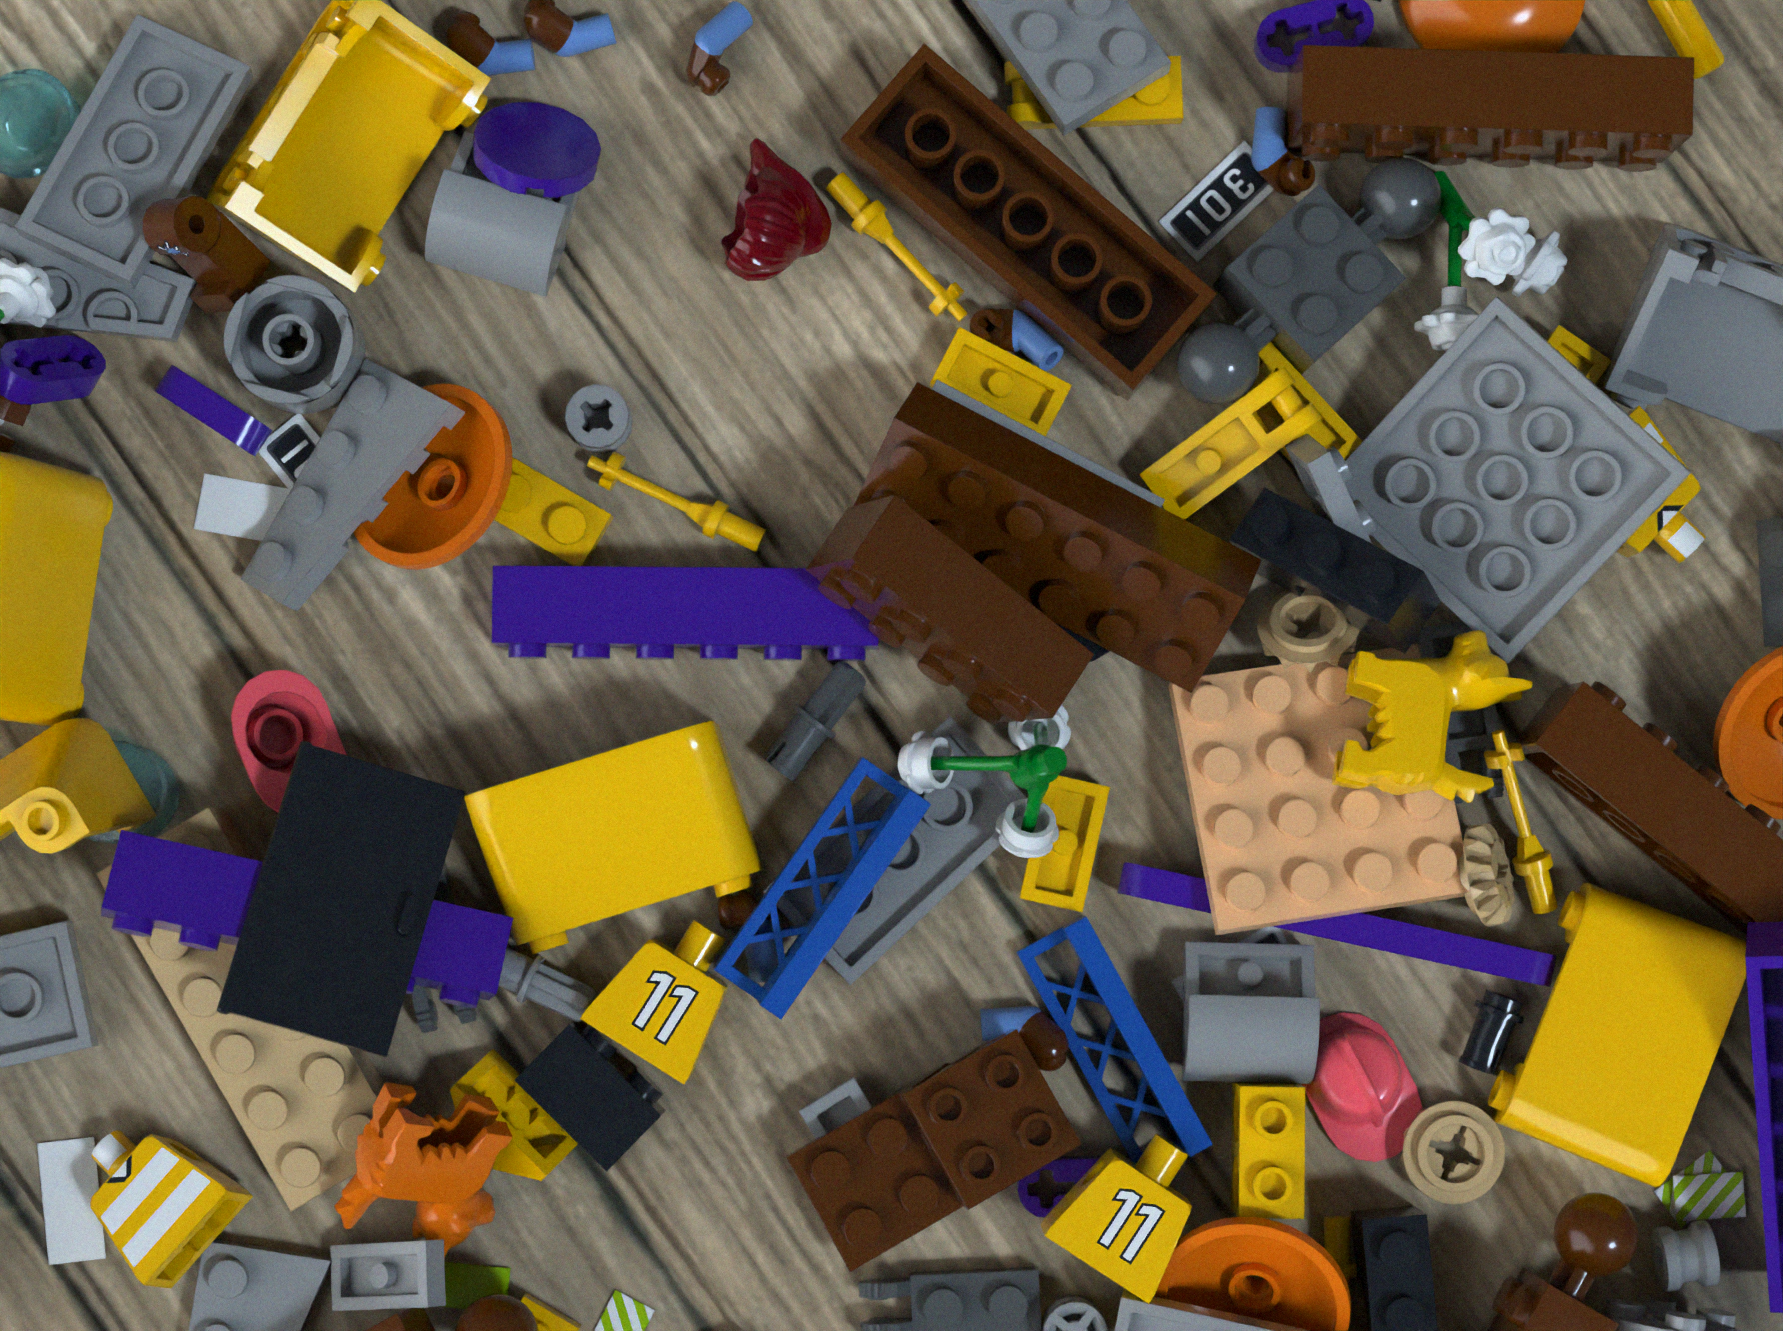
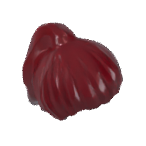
(775, 219)

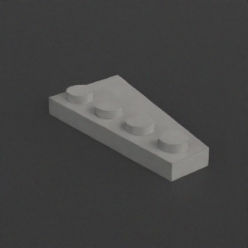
(97, 303)
(357, 460)
(255, 1288)

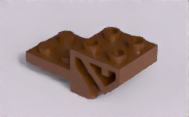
(933, 1148)

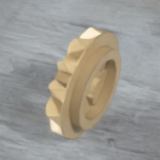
(1288, 612)
(1486, 875)
(1462, 1180)

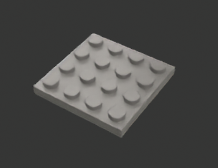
(1508, 478)

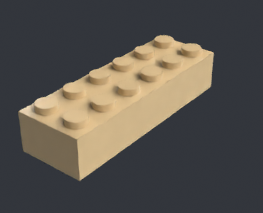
(288, 1090)

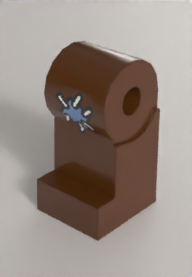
(206, 248)

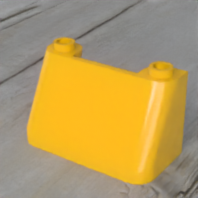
(346, 137)
(47, 585)
(68, 788)
(615, 833)
(1624, 1035)

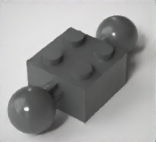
(1308, 280)

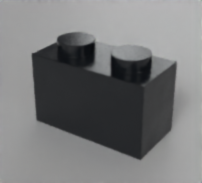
(592, 1093)

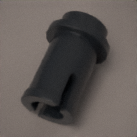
(1491, 1032)

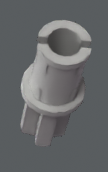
(545, 985)

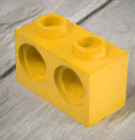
(1268, 1150)

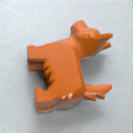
(427, 1162)

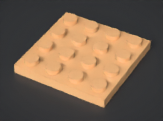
(1273, 826)

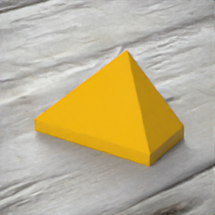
(537, 1138)

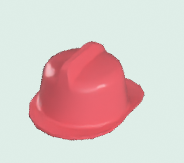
(270, 722)
(1362, 1088)

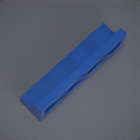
(841, 901)
(1132, 1029)

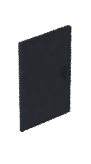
(341, 872)

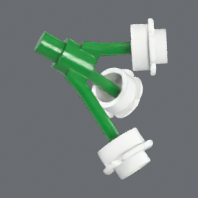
(1028, 823)

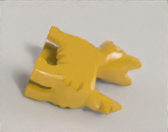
(1413, 714)

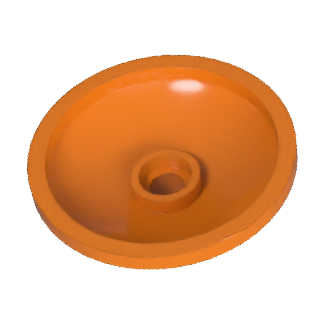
(1492, 24)
(451, 494)
(1751, 736)
(1299, 1283)

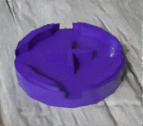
(536, 149)

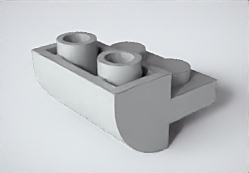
(496, 231)
(1249, 1013)

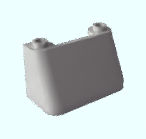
(1705, 333)

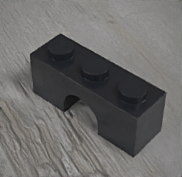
(1360, 579)
(1395, 1268)

